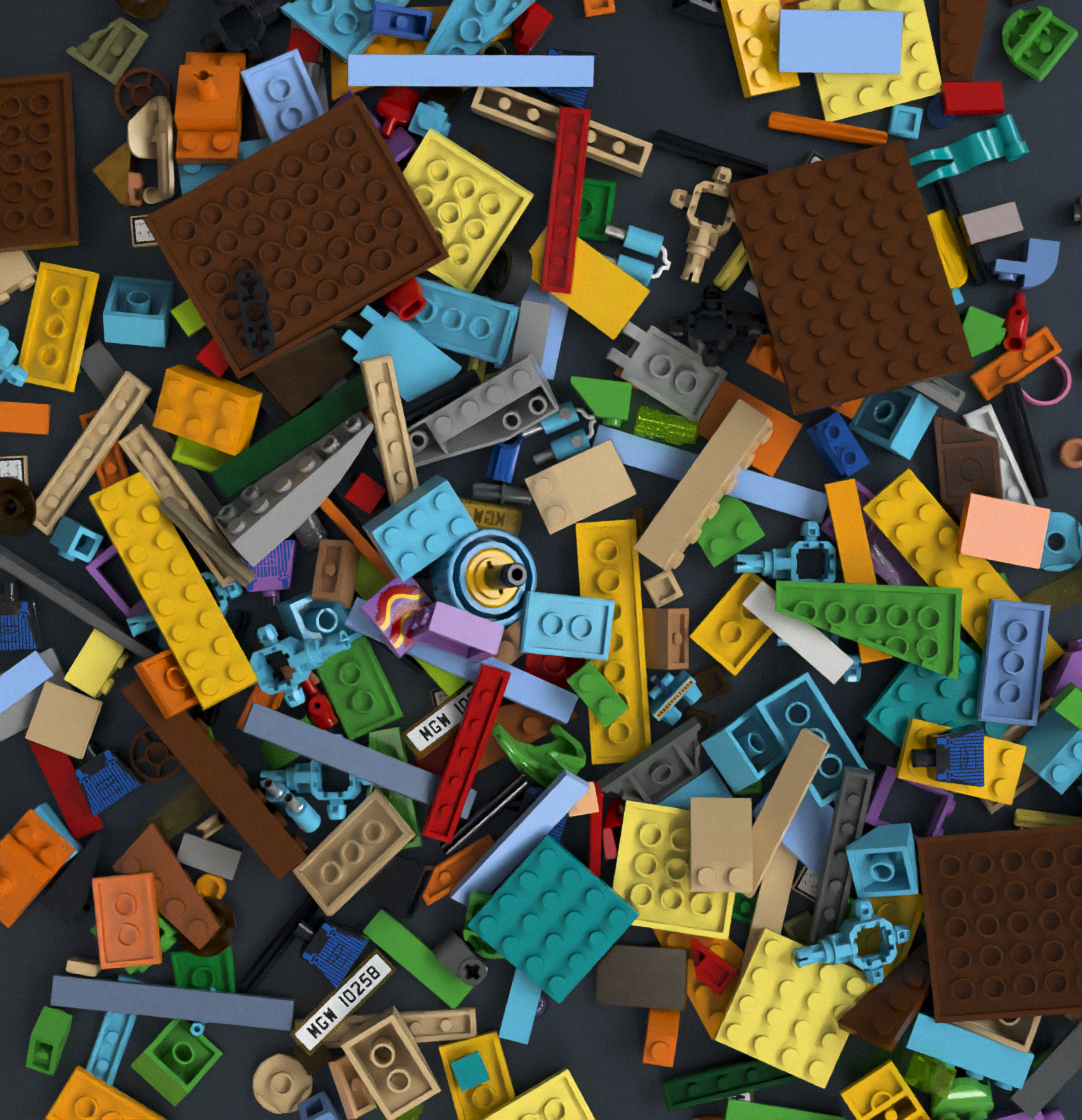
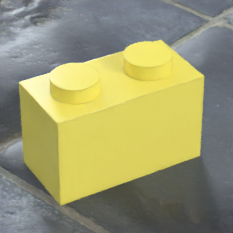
(97, 664)

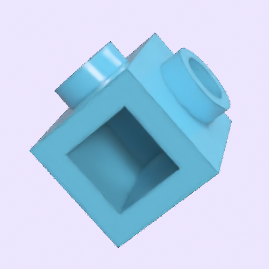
(429, 117)
(75, 540)

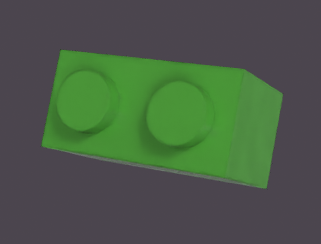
(597, 693)

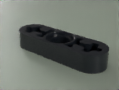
(266, 333)

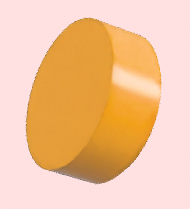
(211, 885)

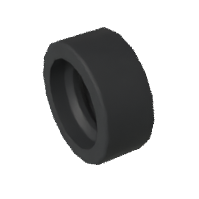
(509, 274)

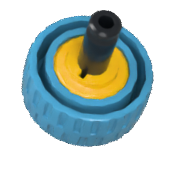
(486, 575)

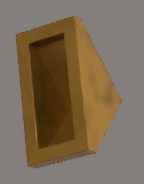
(115, 173)

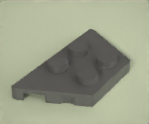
(659, 768)

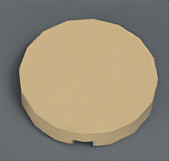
(281, 1083)

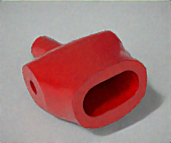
(397, 108)
(406, 299)
(1016, 324)
(320, 715)

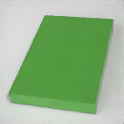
(359, 689)

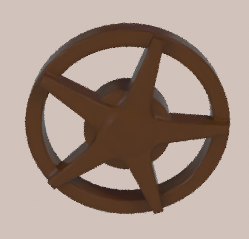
(140, 93)
(155, 754)

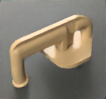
(154, 135)

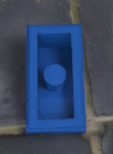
(400, 21)

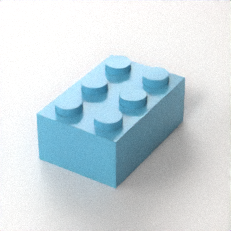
(420, 527)

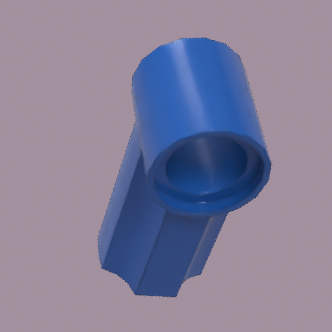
(504, 460)

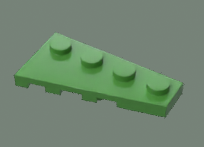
(390, 743)

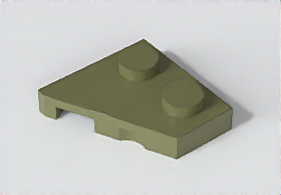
(110, 49)

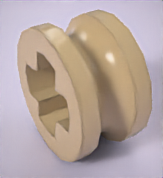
(211, 825)

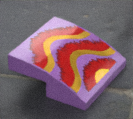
(392, 613)

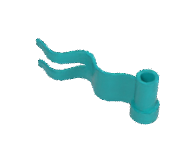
(975, 150)

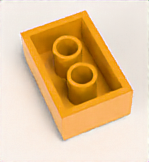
(207, 409)

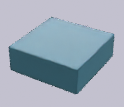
(905, 121)

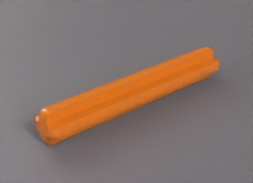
(826, 129)

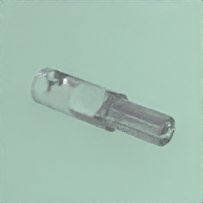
(888, 571)

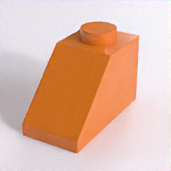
(660, 1037)

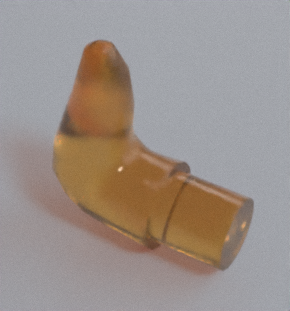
(641, 521)

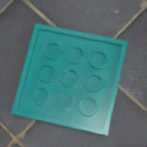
(931, 698)
(553, 918)

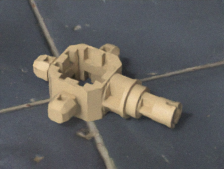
(702, 235)

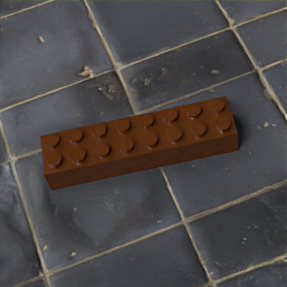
(222, 782)

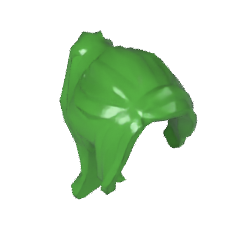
(544, 761)

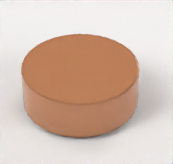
(1071, 453)

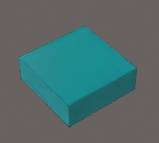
(470, 1070)

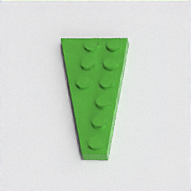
(895, 619)

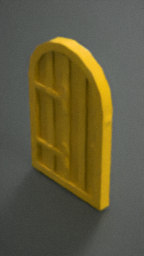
(949, 249)

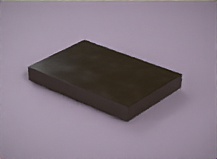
(306, 371)
(643, 977)

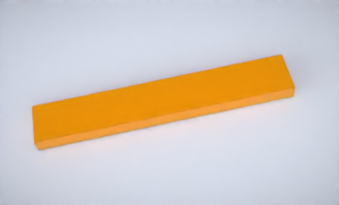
(852, 545)

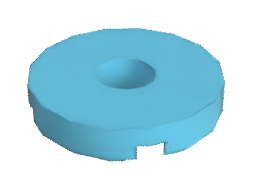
(1071, 549)

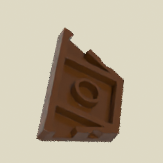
(966, 464)

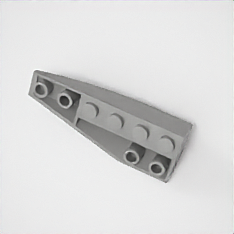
(484, 414)
(292, 491)

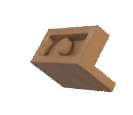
(336, 572)
(666, 638)

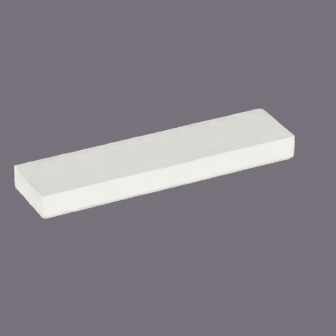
(1013, 483)
(799, 635)

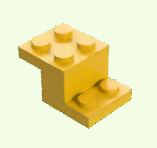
(883, 1096)

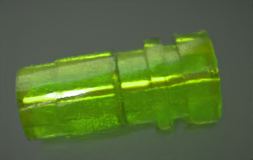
(671, 427)

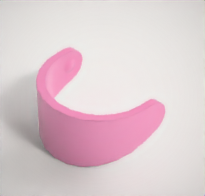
(1065, 389)

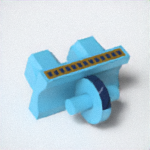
(669, 692)

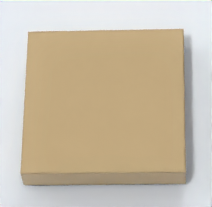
(64, 720)

